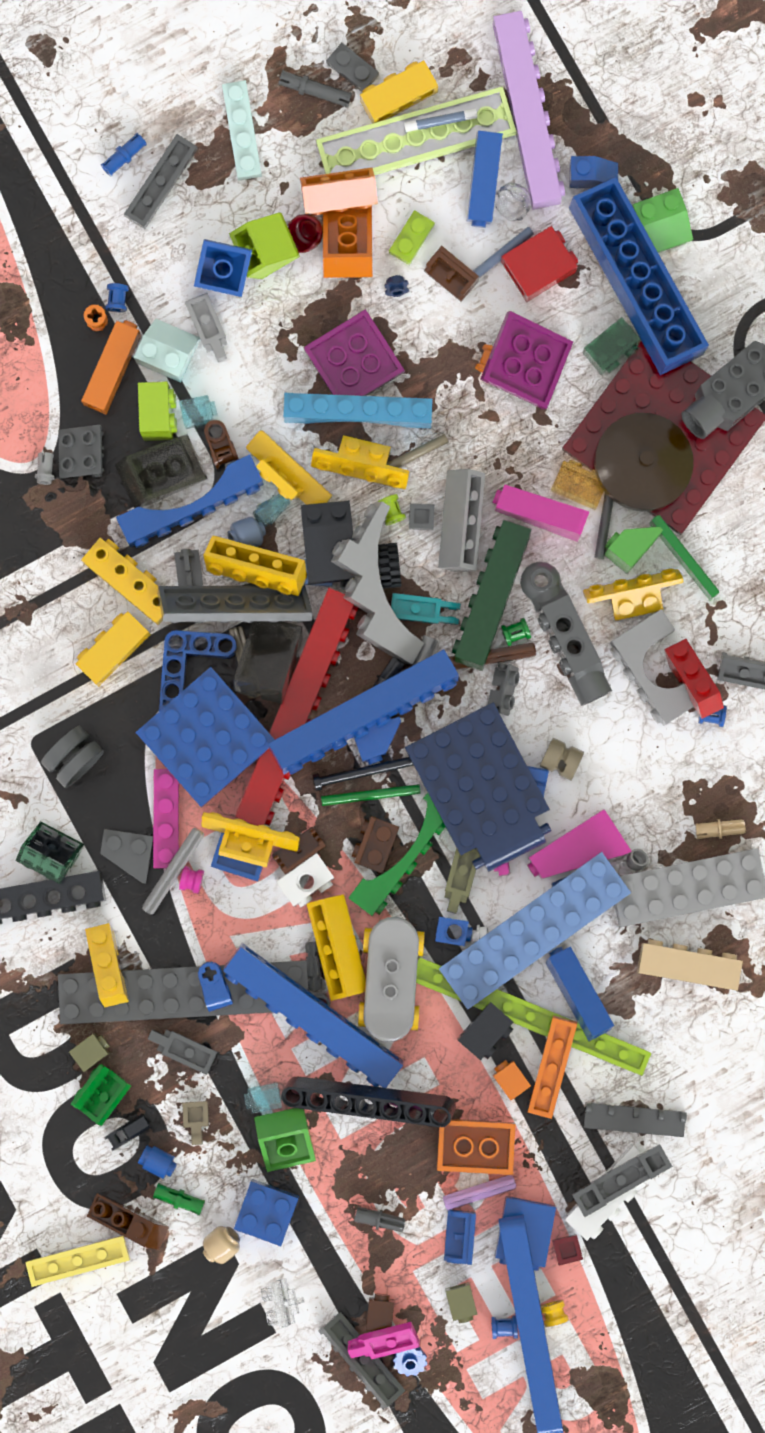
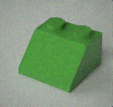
(665, 220)
(630, 546)
(284, 1139)

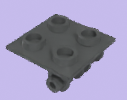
(80, 451)

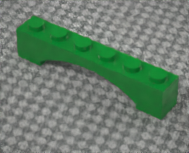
(372, 893)

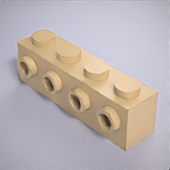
(689, 966)

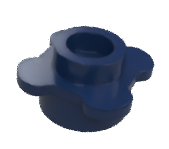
(396, 286)

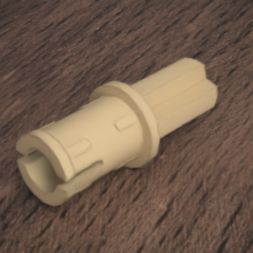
(720, 829)

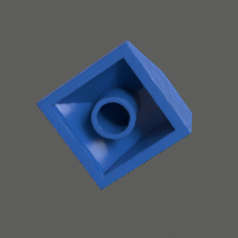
(222, 267)

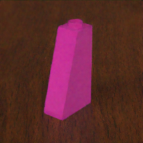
(541, 512)
(579, 847)

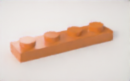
(552, 1067)

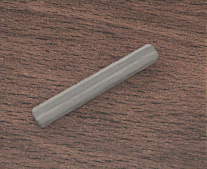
(173, 871)

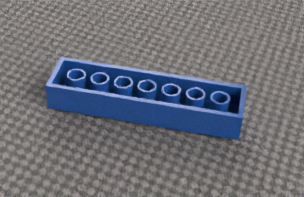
(638, 276)

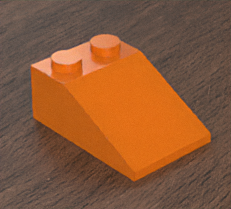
(347, 243)

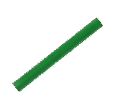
(370, 795)

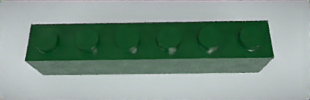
(492, 595)

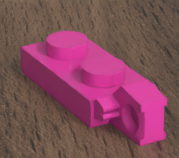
(384, 1341)

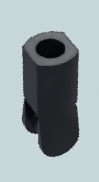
(131, 1129)

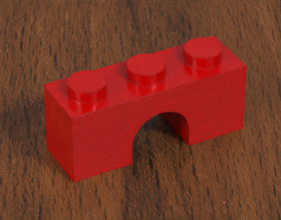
(699, 684)

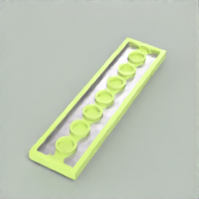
(388, 146)

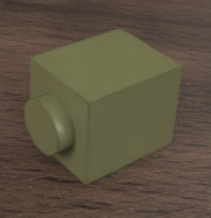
(90, 1051)
(461, 1302)

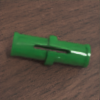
(178, 1199)

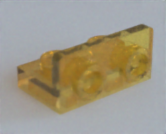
(578, 484)

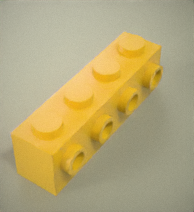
(255, 565)
(125, 578)
(339, 950)

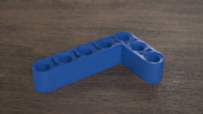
(188, 649)

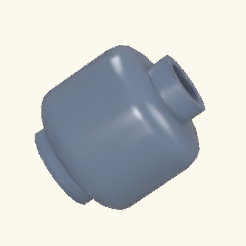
(247, 532)

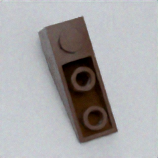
(128, 1222)

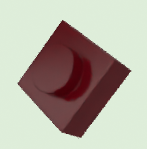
(567, 1249)

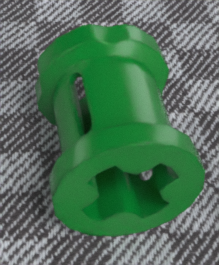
(524, 633)

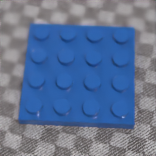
(205, 737)

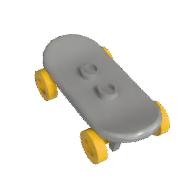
(391, 979)

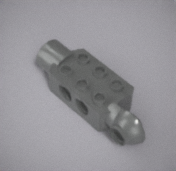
(728, 393)
(555, 607)

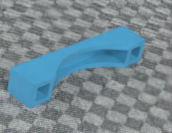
(350, 408)

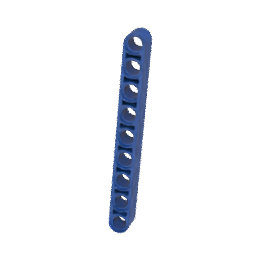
(530, 1324)

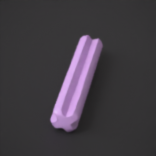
(479, 1192)

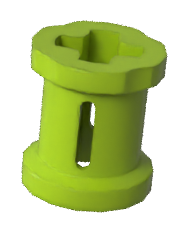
(394, 514)

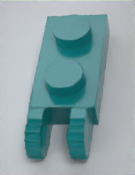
(422, 609)

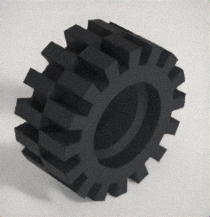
(389, 565)

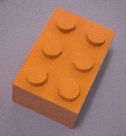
(476, 1147)

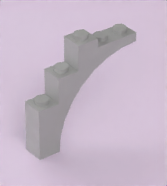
(365, 591)

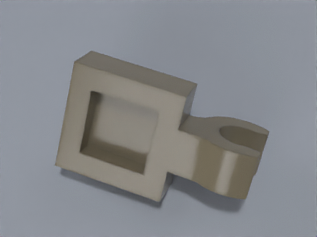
(195, 1116)

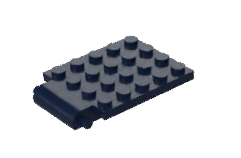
(481, 788)

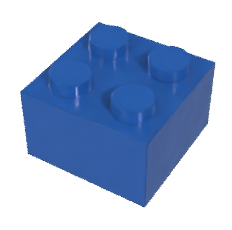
(266, 1212)

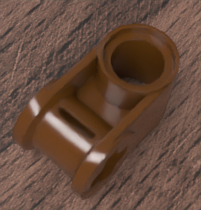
(221, 445)

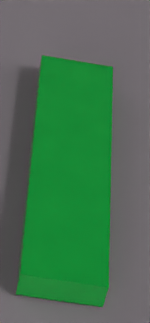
(685, 558)

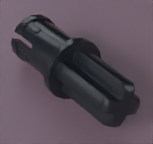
(392, 669)

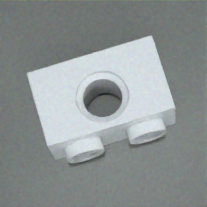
(291, 882)

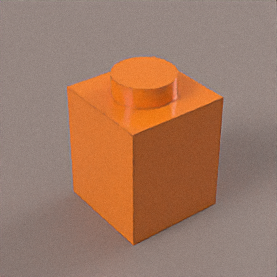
(510, 1079)

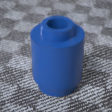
(157, 1162)

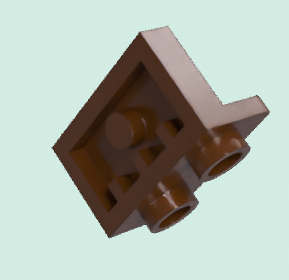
(376, 844)

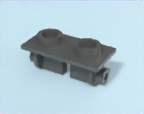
(188, 568)
(507, 678)

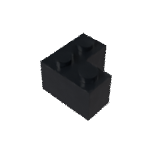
(486, 1031)

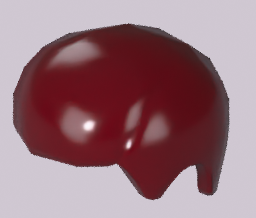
(306, 232)

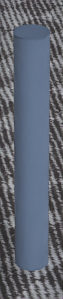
(496, 257)

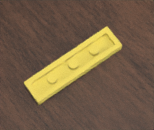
(77, 1260)

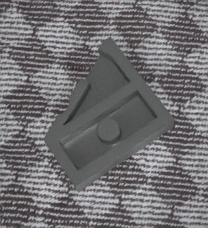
(128, 852)

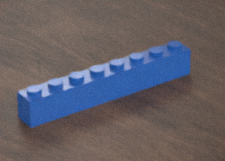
(363, 712)
(313, 1016)

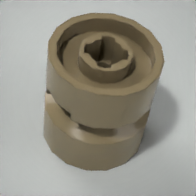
(562, 759)

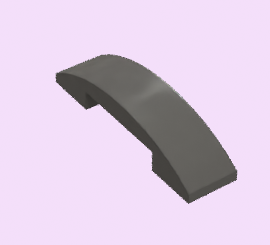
(621, 1180)

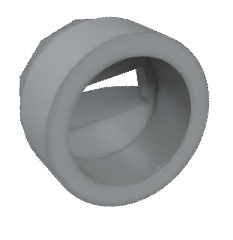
(637, 859)

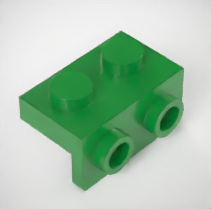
(100, 1094)

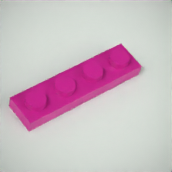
(165, 818)

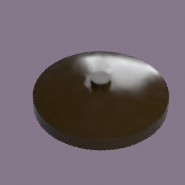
(643, 462)

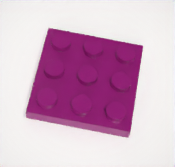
(354, 357)
(526, 360)

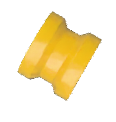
(554, 1313)

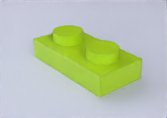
(411, 237)

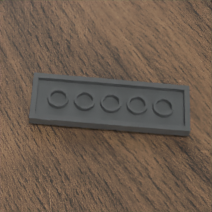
(231, 604)

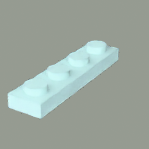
(241, 130)

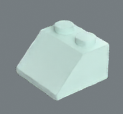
(166, 350)

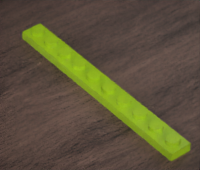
(539, 1021)

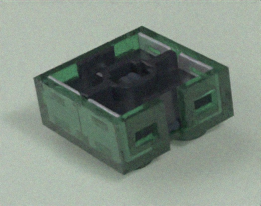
(49, 852)

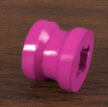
(191, 880)

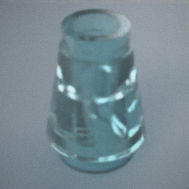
(270, 509)

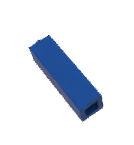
(484, 178)
(579, 993)

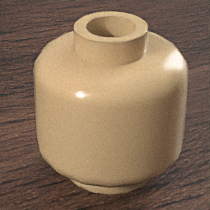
(221, 1244)

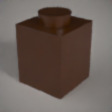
(380, 1312)

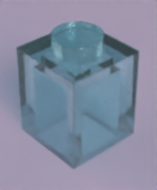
(197, 411)
(263, 1097)

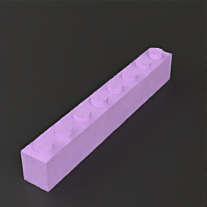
(527, 109)

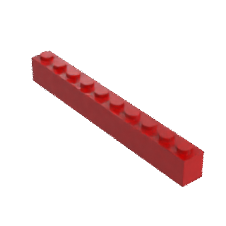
(299, 701)

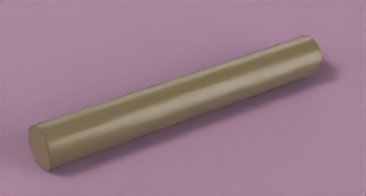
(419, 451)

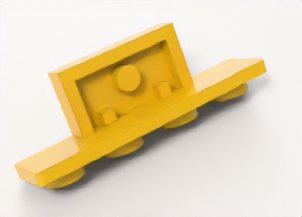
(362, 461)
(285, 472)
(635, 595)
(248, 841)

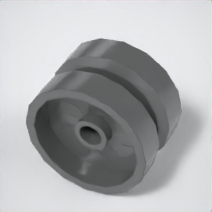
(72, 756)

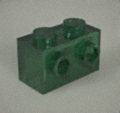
(612, 346)

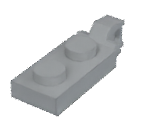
(207, 325)

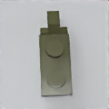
(460, 879)

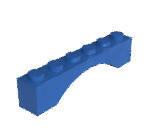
(144, 523)

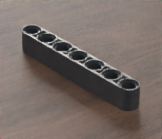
(378, 1096)

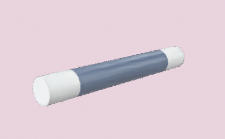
(440, 120)

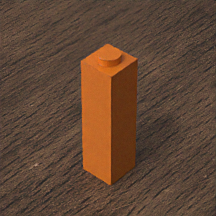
(111, 366)

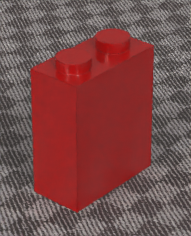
(539, 263)

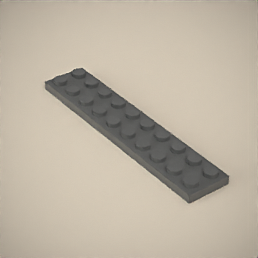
(159, 995)

